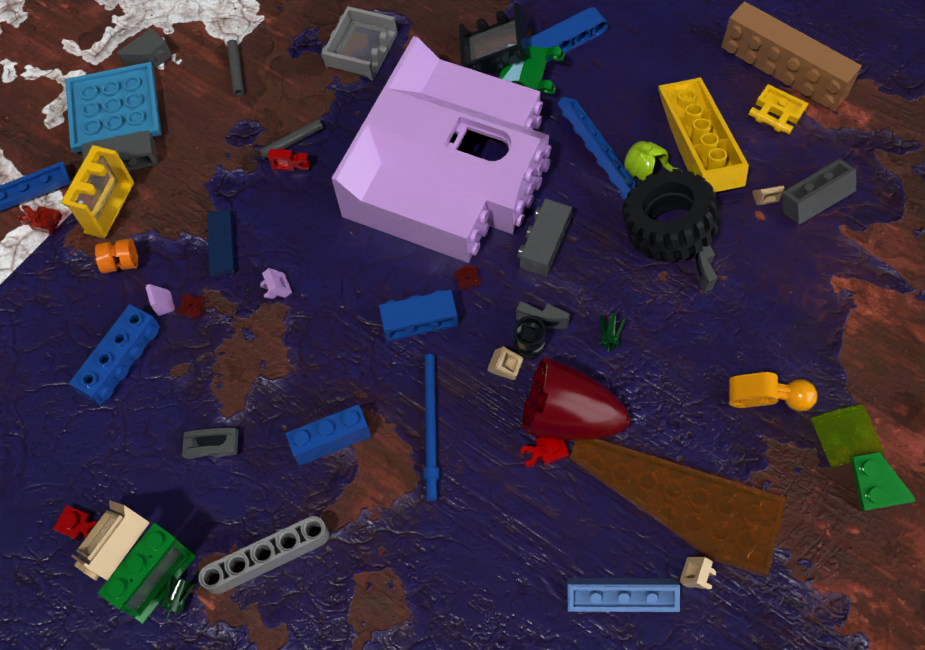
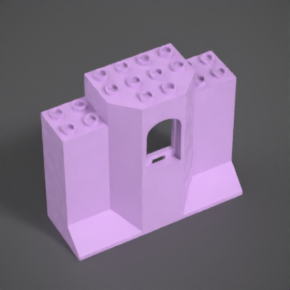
(416, 183)

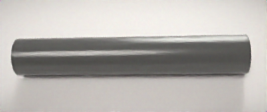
(235, 68)
(292, 138)

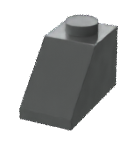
(145, 48)

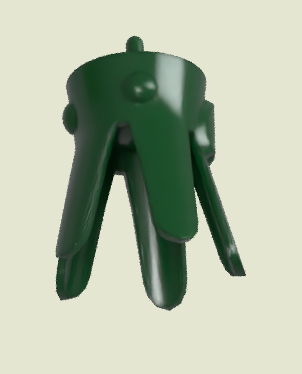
(610, 335)
(175, 596)

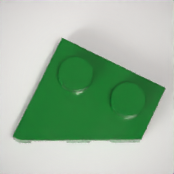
(877, 482)

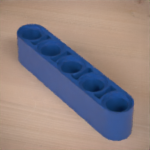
(571, 31)

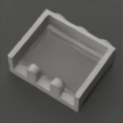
(360, 42)

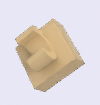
(696, 572)

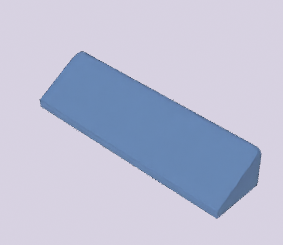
(623, 595)

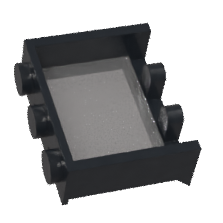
(496, 44)

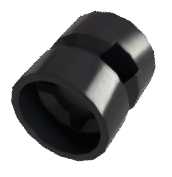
(529, 337)

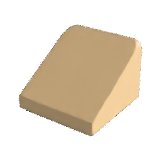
(768, 195)
(505, 363)

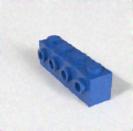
(115, 355)

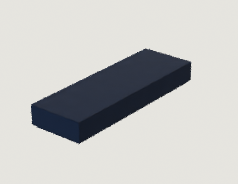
(220, 243)

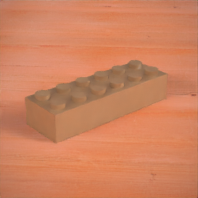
(790, 56)

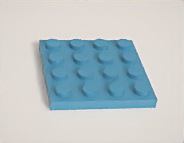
(112, 104)

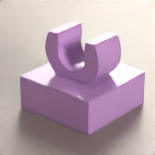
(275, 283)

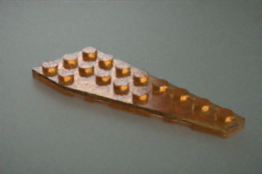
(707, 511)

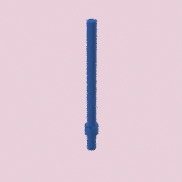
(431, 472)

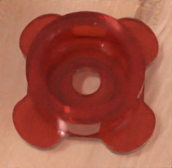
(465, 271)
(193, 311)

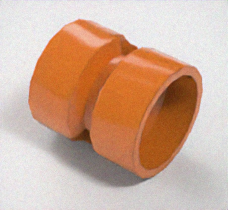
(115, 256)

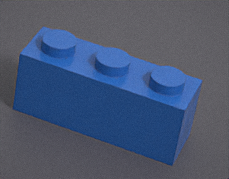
(418, 315)
(328, 435)

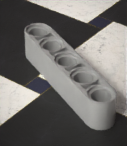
(251, 555)

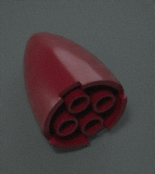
(571, 405)

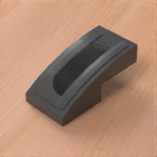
(704, 270)
(551, 316)
(212, 442)

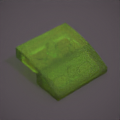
(846, 434)

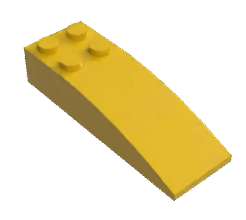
(703, 135)

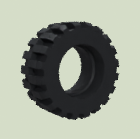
(676, 237)

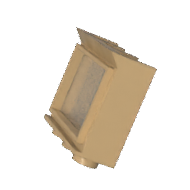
(109, 541)

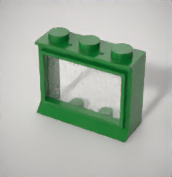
(143, 575)

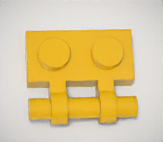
(781, 104)

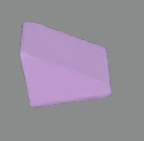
(160, 299)

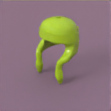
(641, 159)

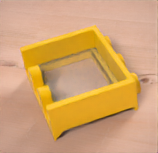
(98, 191)

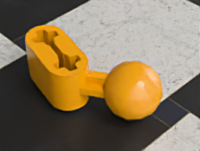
(764, 390)

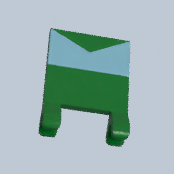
(531, 70)

